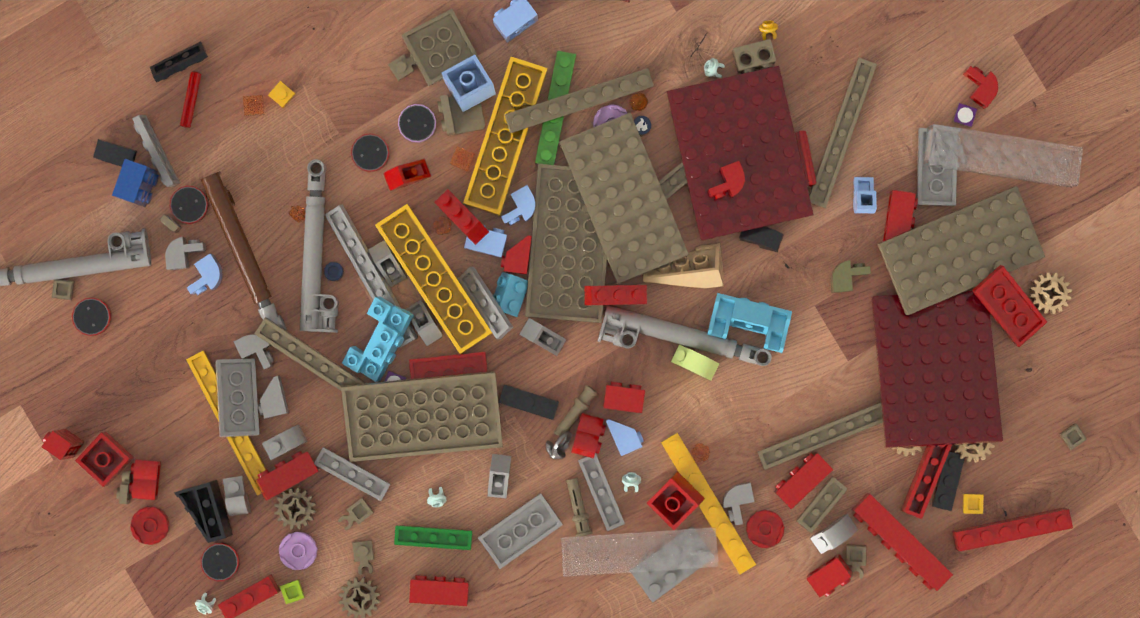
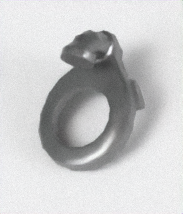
(557, 451)

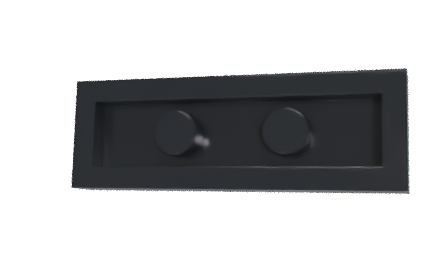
(178, 62)
(528, 402)
(948, 482)

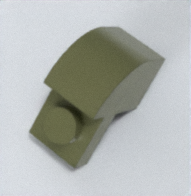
(842, 276)

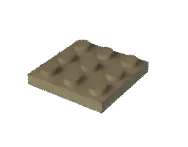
(438, 45)

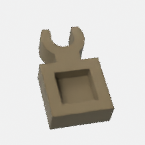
(402, 66)
(123, 491)
(357, 512)
(363, 552)
(856, 556)

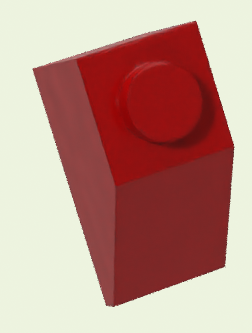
(407, 174)
(517, 257)

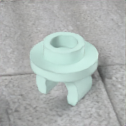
(711, 68)
(631, 479)
(436, 500)
(203, 606)

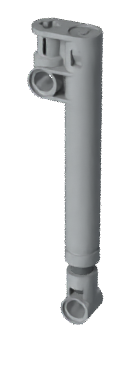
(126, 256)
(313, 312)
(623, 322)

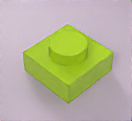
(292, 591)

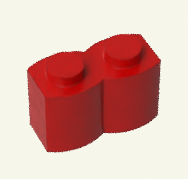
(588, 435)
(145, 479)

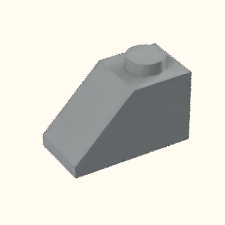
(387, 263)
(424, 323)
(542, 336)
(273, 400)
(499, 476)

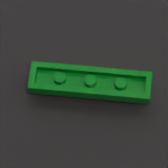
(433, 537)

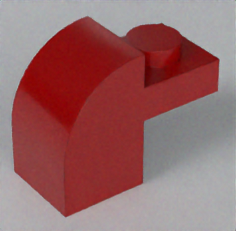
(986, 88)
(734, 181)

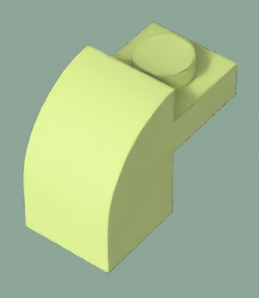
(695, 362)

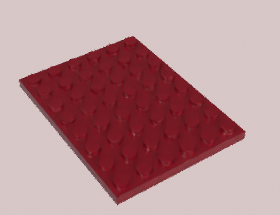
(744, 122)
(937, 372)

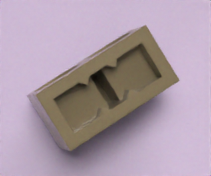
(752, 51)

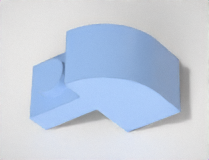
(864, 195)
(526, 205)
(210, 272)

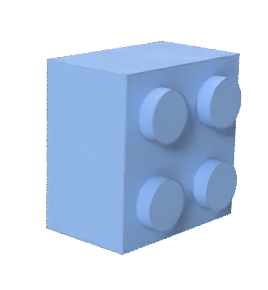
(514, 19)
(468, 83)

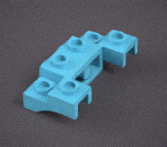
(751, 317)
(384, 341)

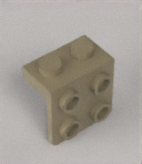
(460, 122)

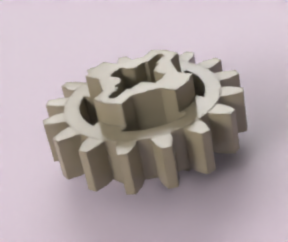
(287, 507)
(357, 585)

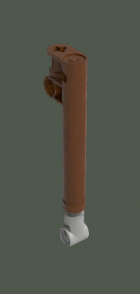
(223, 206)

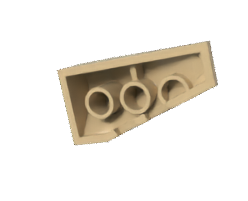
(698, 269)

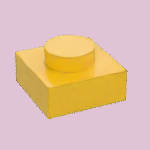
(281, 94)
(973, 503)

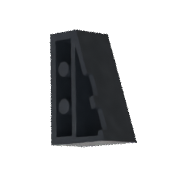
(207, 509)

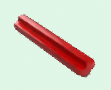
(190, 99)
(806, 159)

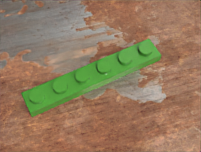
(552, 129)

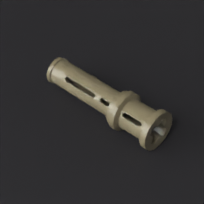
(581, 403)
(580, 517)

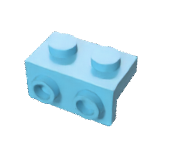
(510, 293)

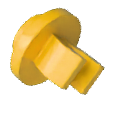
(768, 27)

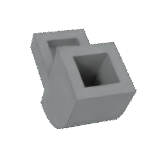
(177, 250)
(253, 344)
(284, 442)
(736, 496)
(236, 498)
(834, 534)

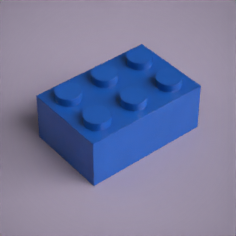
(135, 183)

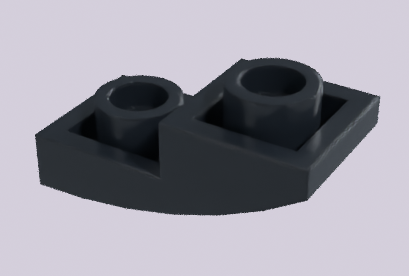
(113, 153)
(764, 237)

